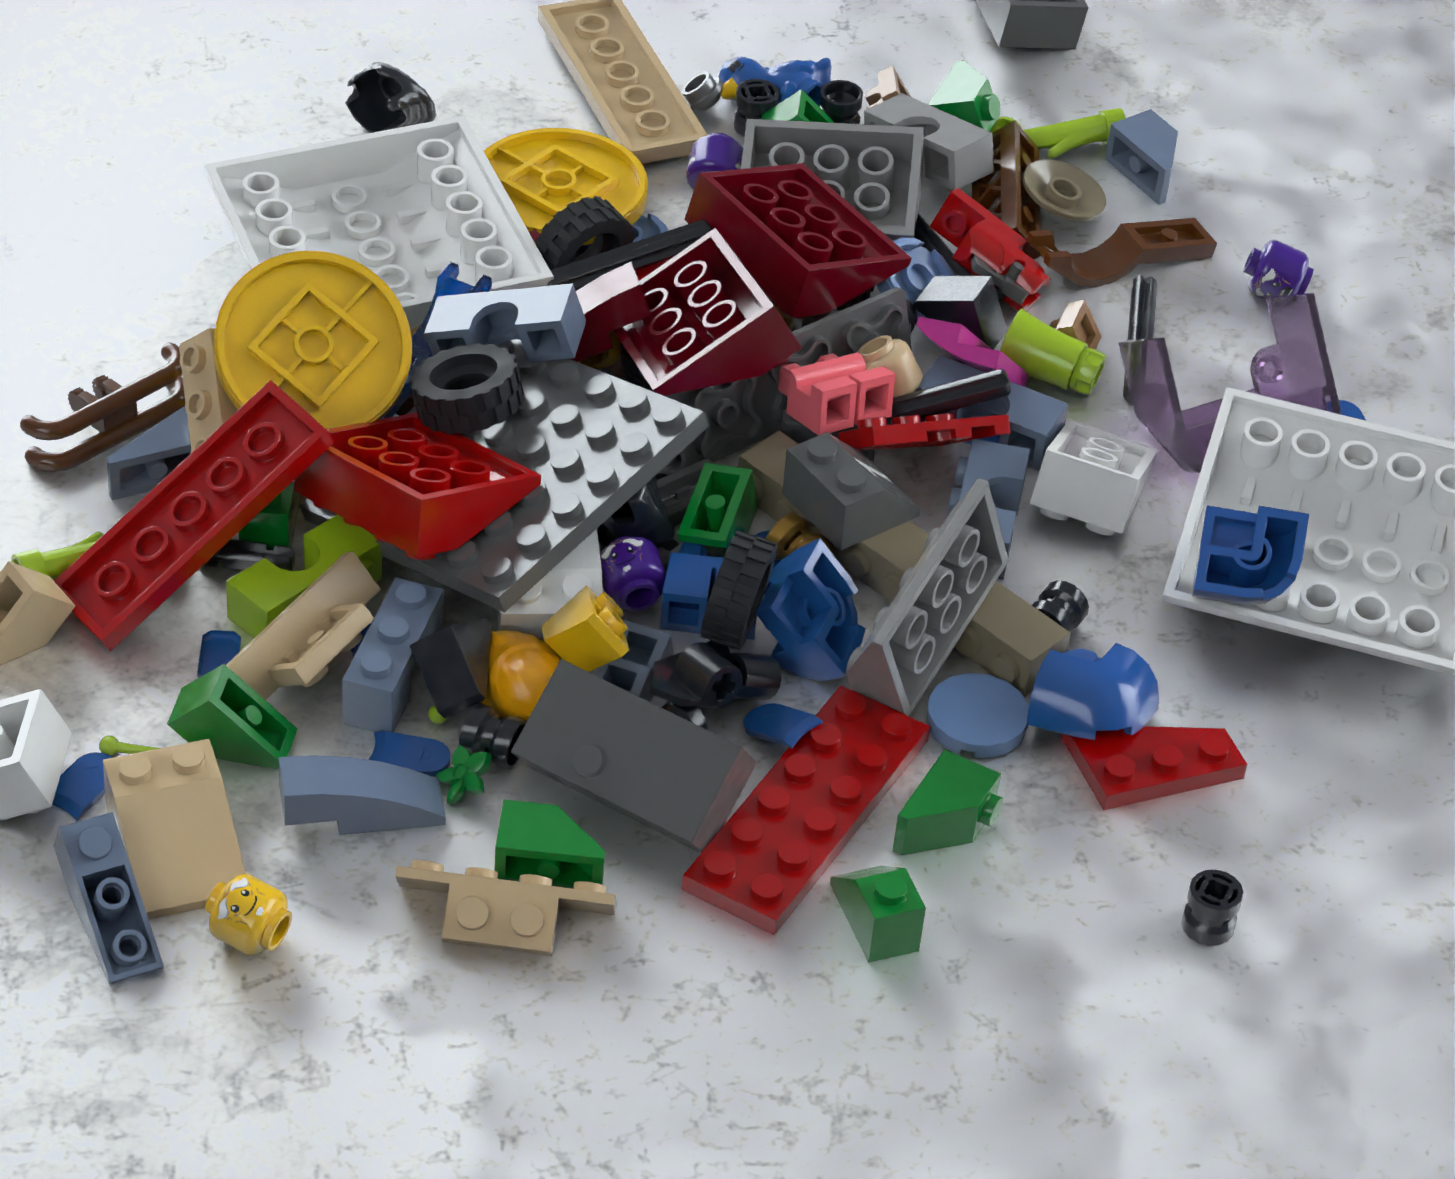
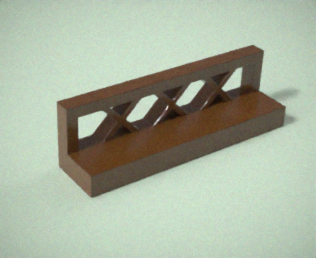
(1015, 206)

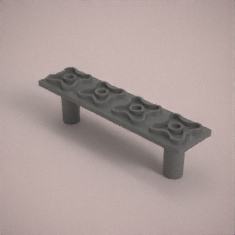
(752, 407)

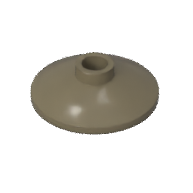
(1064, 190)

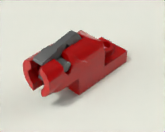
(990, 249)

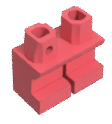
(836, 392)

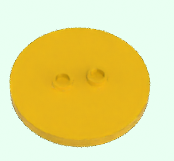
(562, 165)
(319, 333)

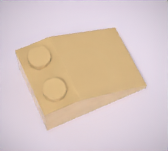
(173, 824)

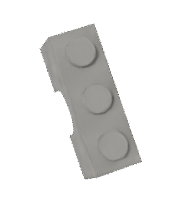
(953, 149)

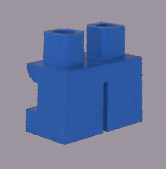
(688, 589)

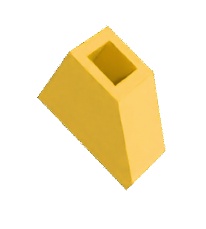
(587, 630)

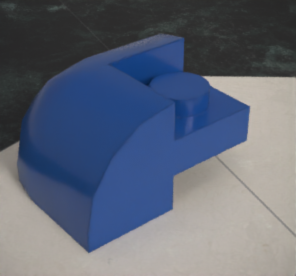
(1249, 554)
(812, 613)
(1090, 694)

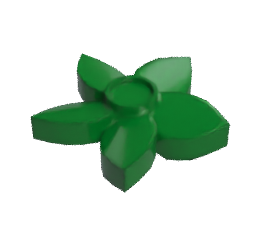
(465, 773)

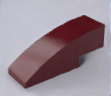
(608, 305)

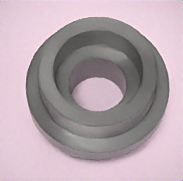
(702, 91)

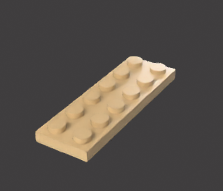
(621, 78)

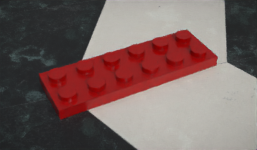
(192, 513)
(805, 810)

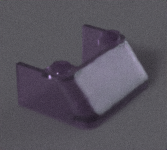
(1290, 370)

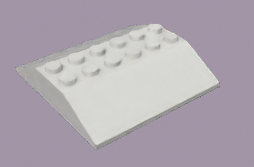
(389, 201)
(1376, 535)

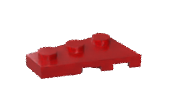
(912, 433)
(1154, 762)

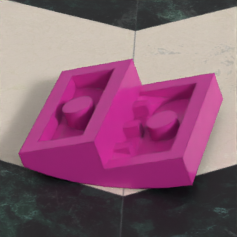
(970, 349)

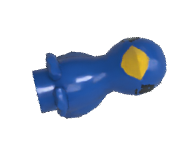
(787, 76)

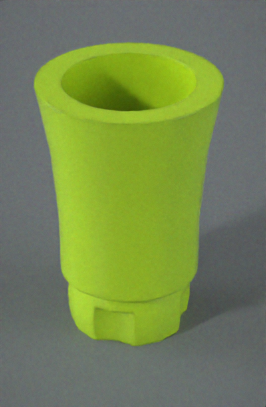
(1052, 354)

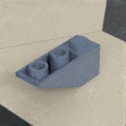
(107, 897)

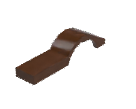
(1125, 249)

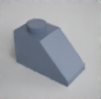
(1144, 152)

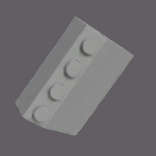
(867, 165)
(932, 605)

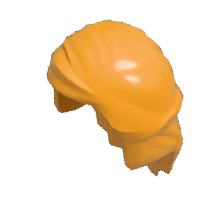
(518, 672)

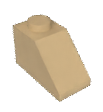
(29, 611)

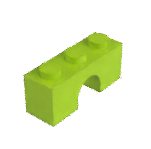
(266, 590)

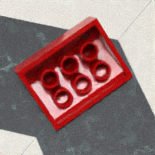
(413, 484)

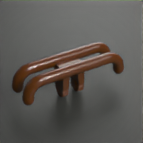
(110, 412)

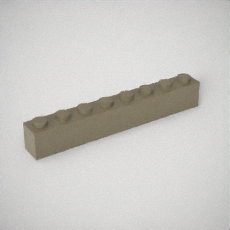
(1003, 635)

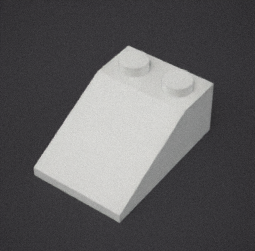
(1092, 478)
(555, 589)
(31, 753)

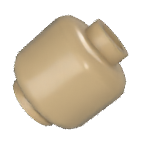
(898, 358)

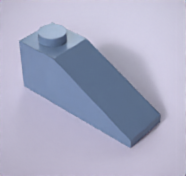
(149, 457)

